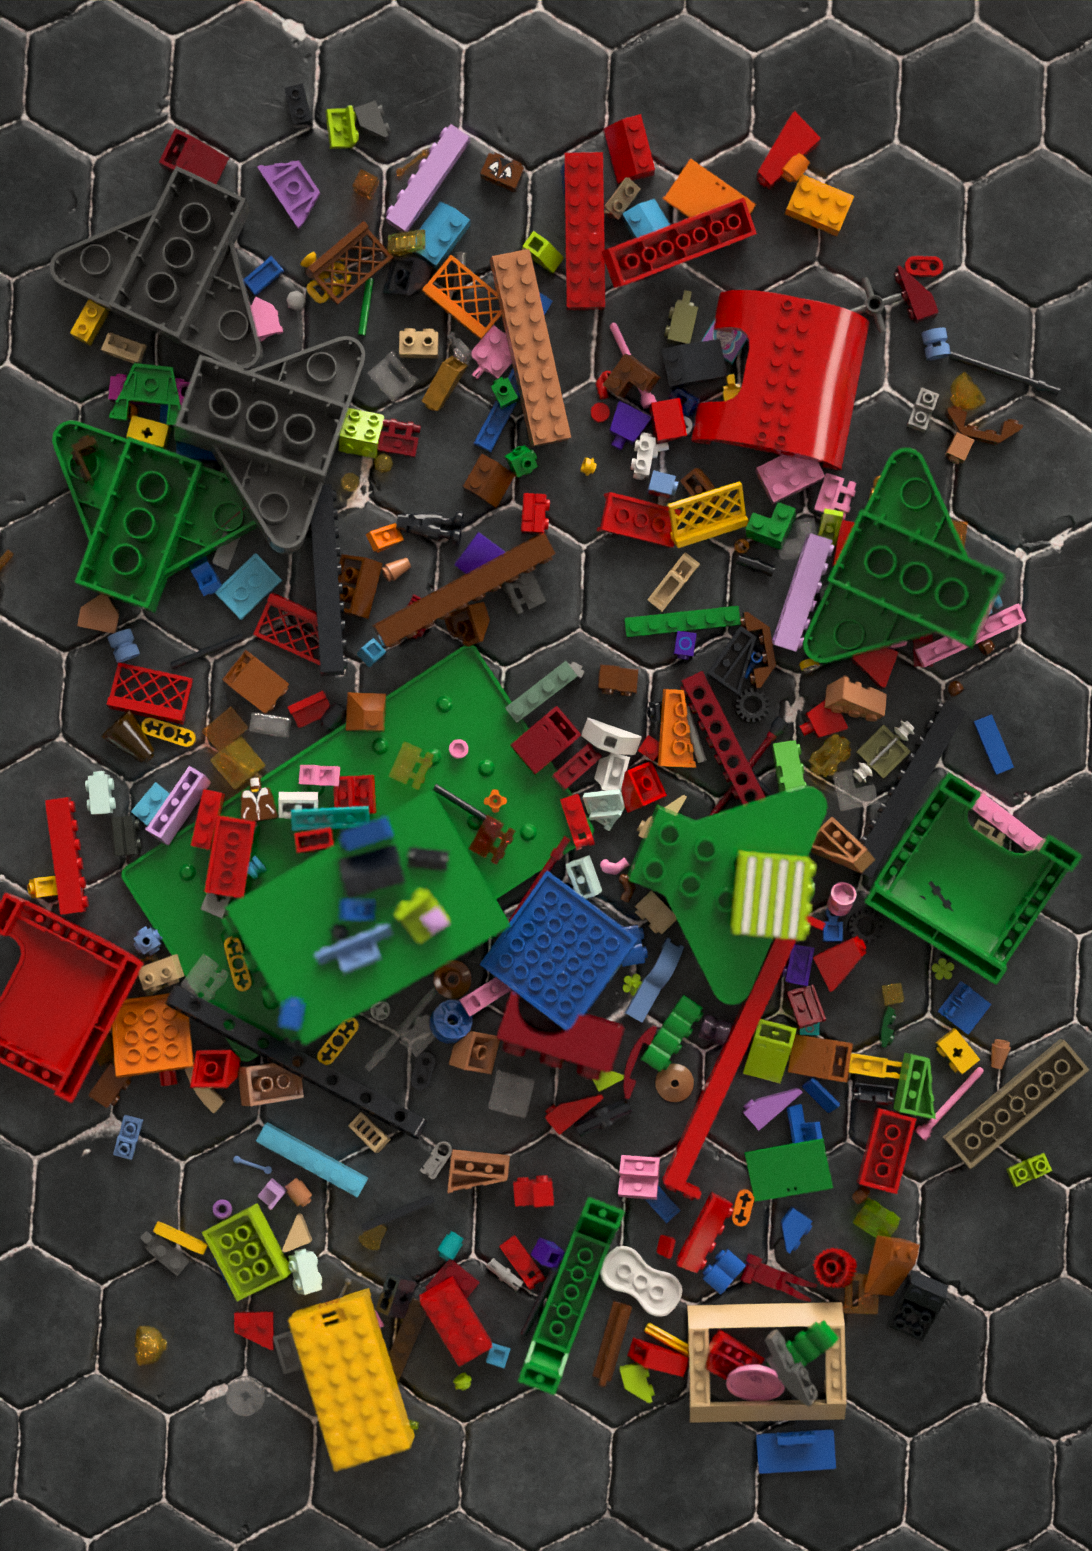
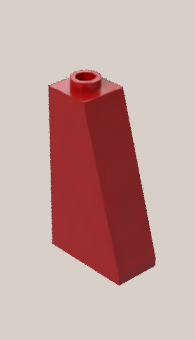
(793, 139)

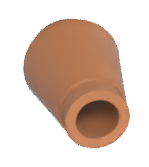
(395, 569)
(1000, 1051)

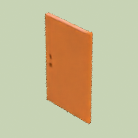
(700, 191)

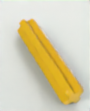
(667, 1338)

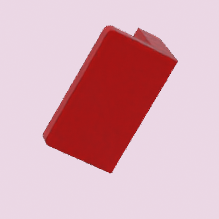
(309, 709)

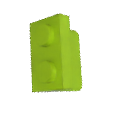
(361, 433)
(411, 914)

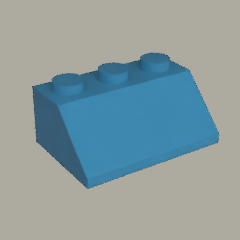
(644, 218)
(442, 233)

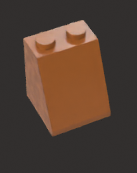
(256, 682)

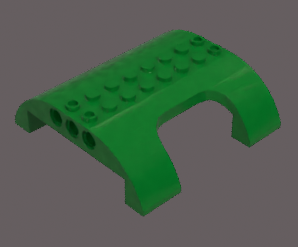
(990, 888)

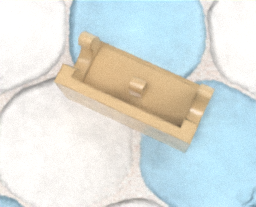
(123, 348)

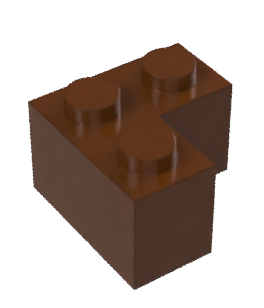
(630, 372)
(617, 680)

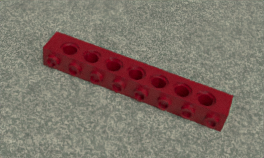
(699, 682)

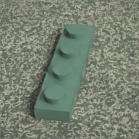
(541, 691)

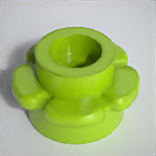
(462, 1381)

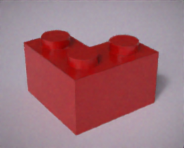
(534, 1191)

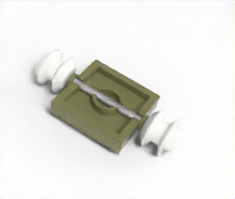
(883, 751)

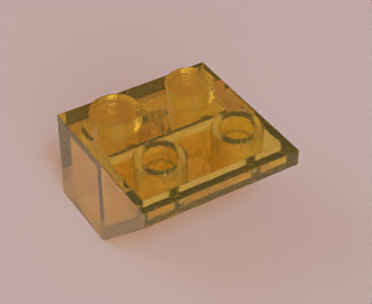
(238, 763)

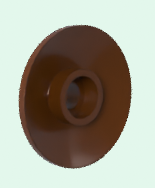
(461, 981)

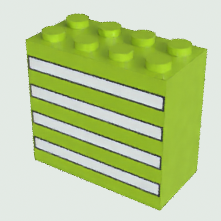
(772, 895)

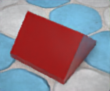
(667, 420)

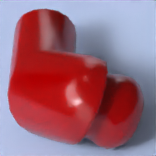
(602, 390)

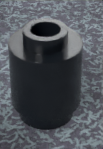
(333, 716)

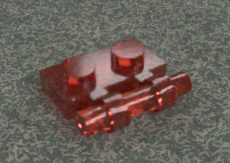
(486, 837)

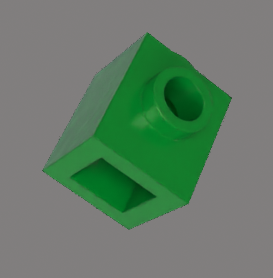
(504, 392)

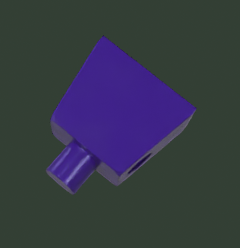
(627, 425)

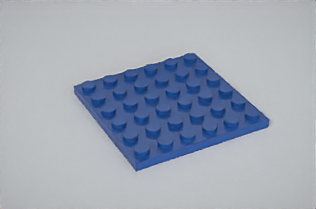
(559, 951)

